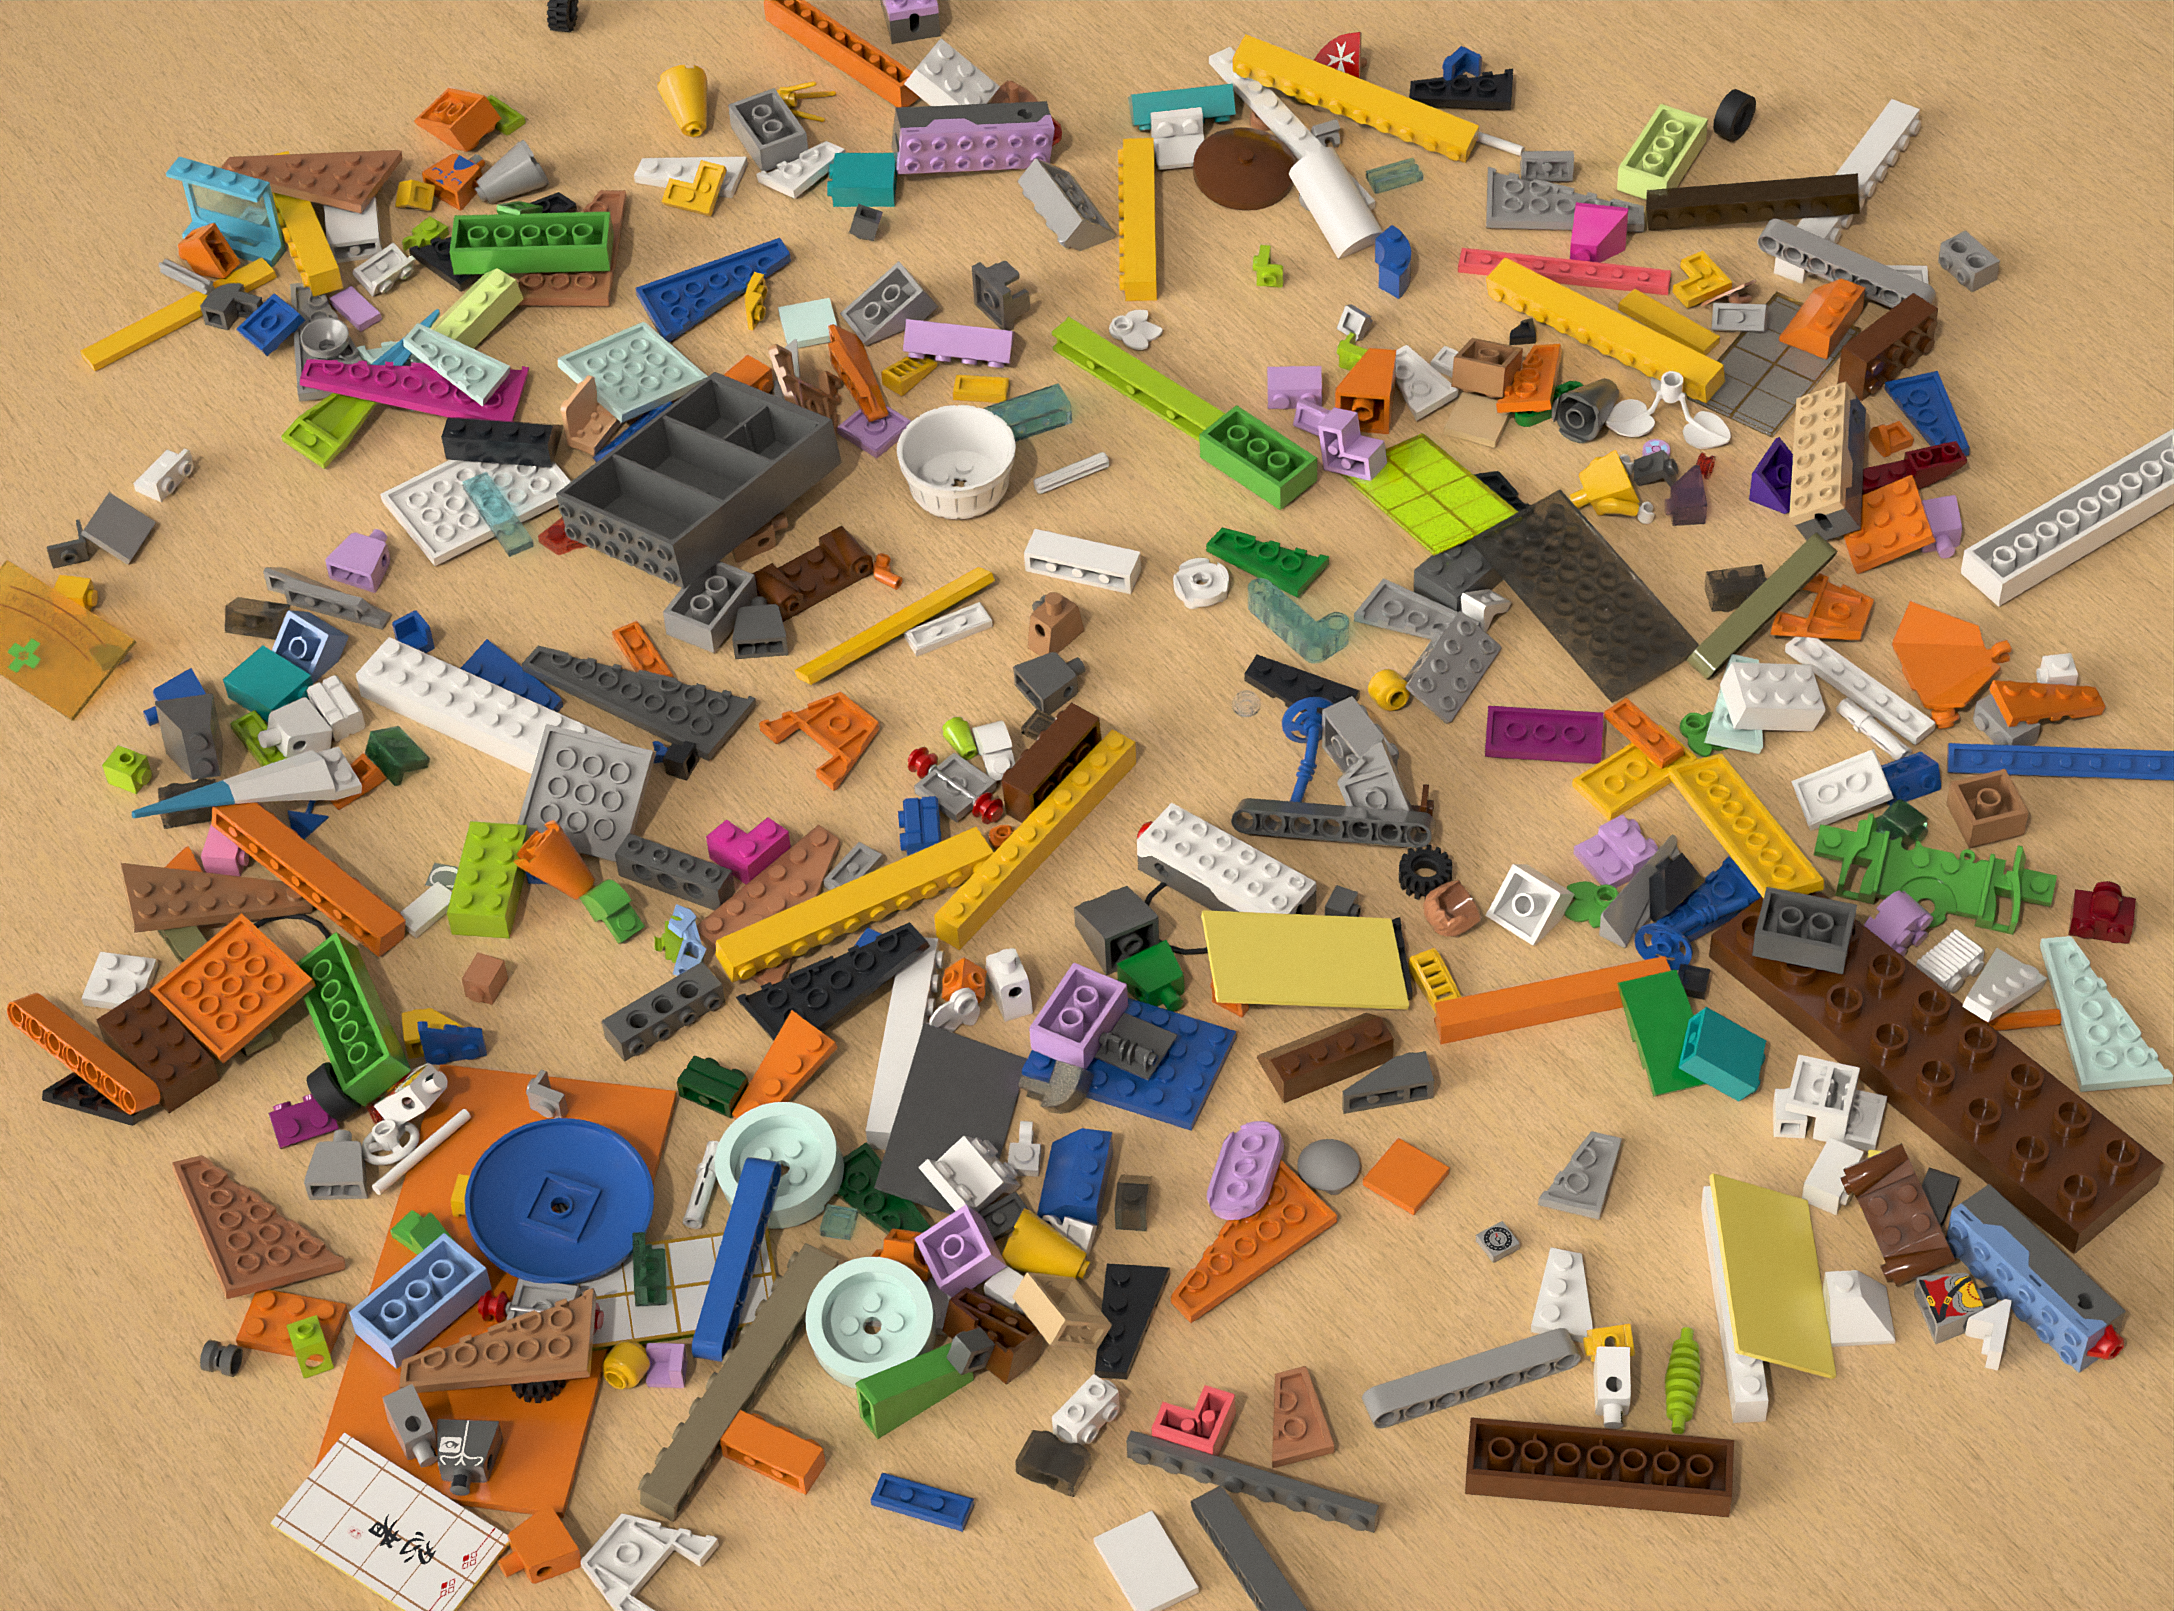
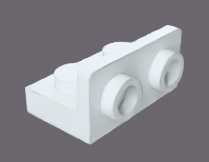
(165, 474)

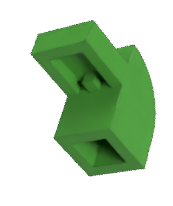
(612, 905)

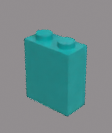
(863, 180)
(266, 683)
(1722, 1054)

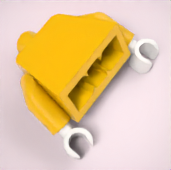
(1610, 488)

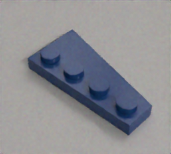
(1928, 408)
(498, 668)
(1719, 887)

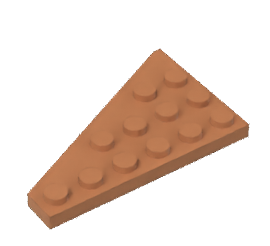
(329, 179)
(581, 287)
(783, 884)

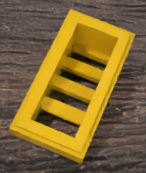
(901, 385)
(1426, 964)

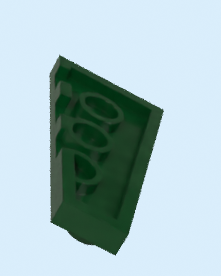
(878, 1207)

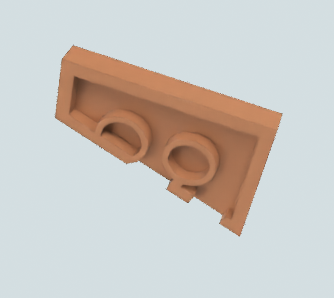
(1298, 1420)

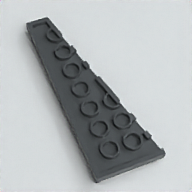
(646, 699)

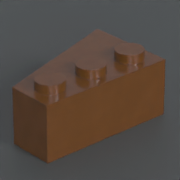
(1014, 1336)

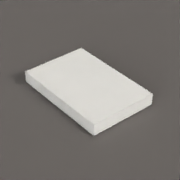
(1842, 789)
(1146, 1564)

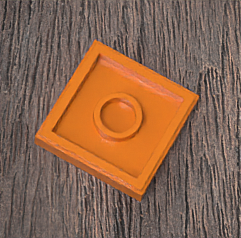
(1406, 1176)

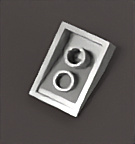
(887, 305)

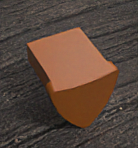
(1890, 438)

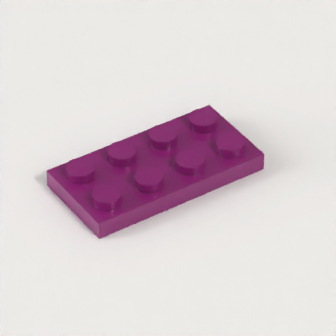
(1544, 734)

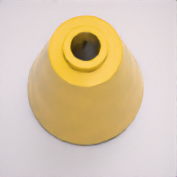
(686, 97)
(1043, 1249)

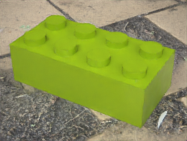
(488, 881)

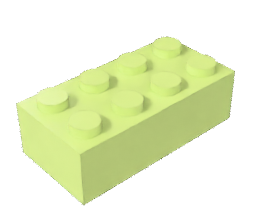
(1662, 152)

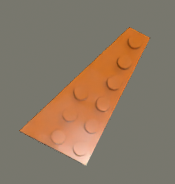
(1254, 1244)

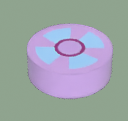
(1654, 446)

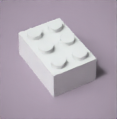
(950, 79)
(1772, 696)

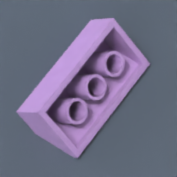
(958, 341)

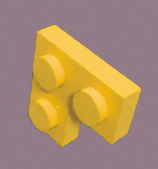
(700, 195)
(1704, 282)

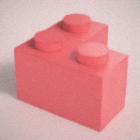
(1198, 1429)

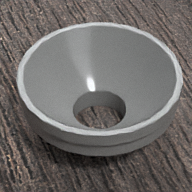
(324, 332)

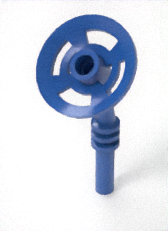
(1310, 725)
(1667, 938)

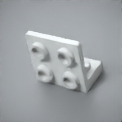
(1176, 136)

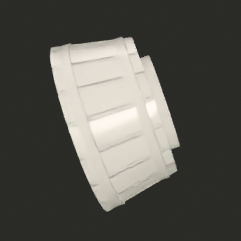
(958, 445)

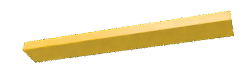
(169, 318)
(894, 625)

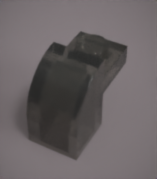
(1063, 1092)

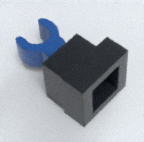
(678, 759)

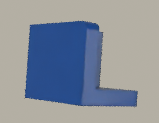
(413, 632)

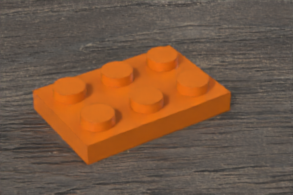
(272, 1310)

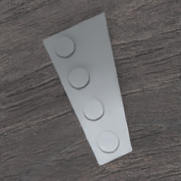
(1404, 611)

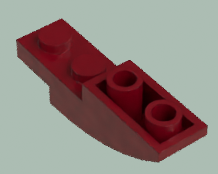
(1925, 465)

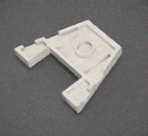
(633, 1552)

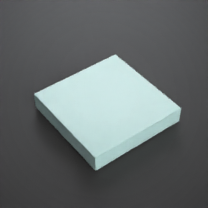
(807, 322)

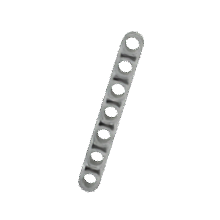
(1837, 262)
(1471, 1378)

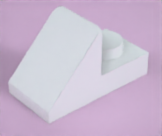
(1483, 605)
(1991, 1327)

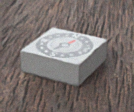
(1497, 1241)

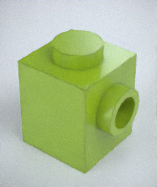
(127, 769)

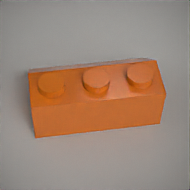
(1825, 318)

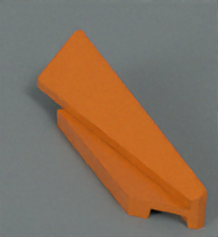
(855, 371)

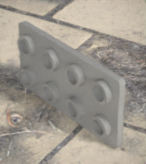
(1451, 666)

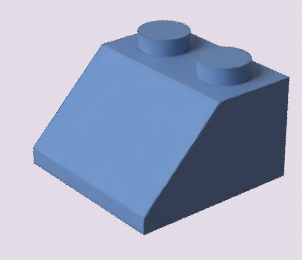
(309, 643)

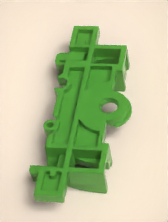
(1933, 874)

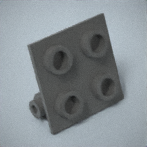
(1135, 1046)

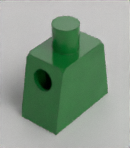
(1154, 977)

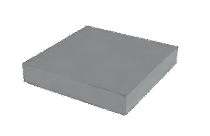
(118, 528)

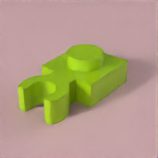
(424, 232)

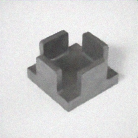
(994, 296)

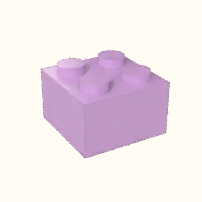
(960, 1251)

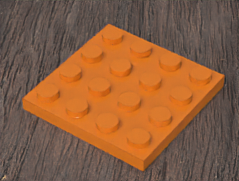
(232, 988)

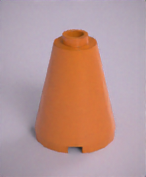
(555, 861)

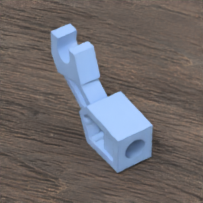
(688, 930)

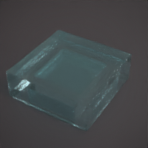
(838, 1222)

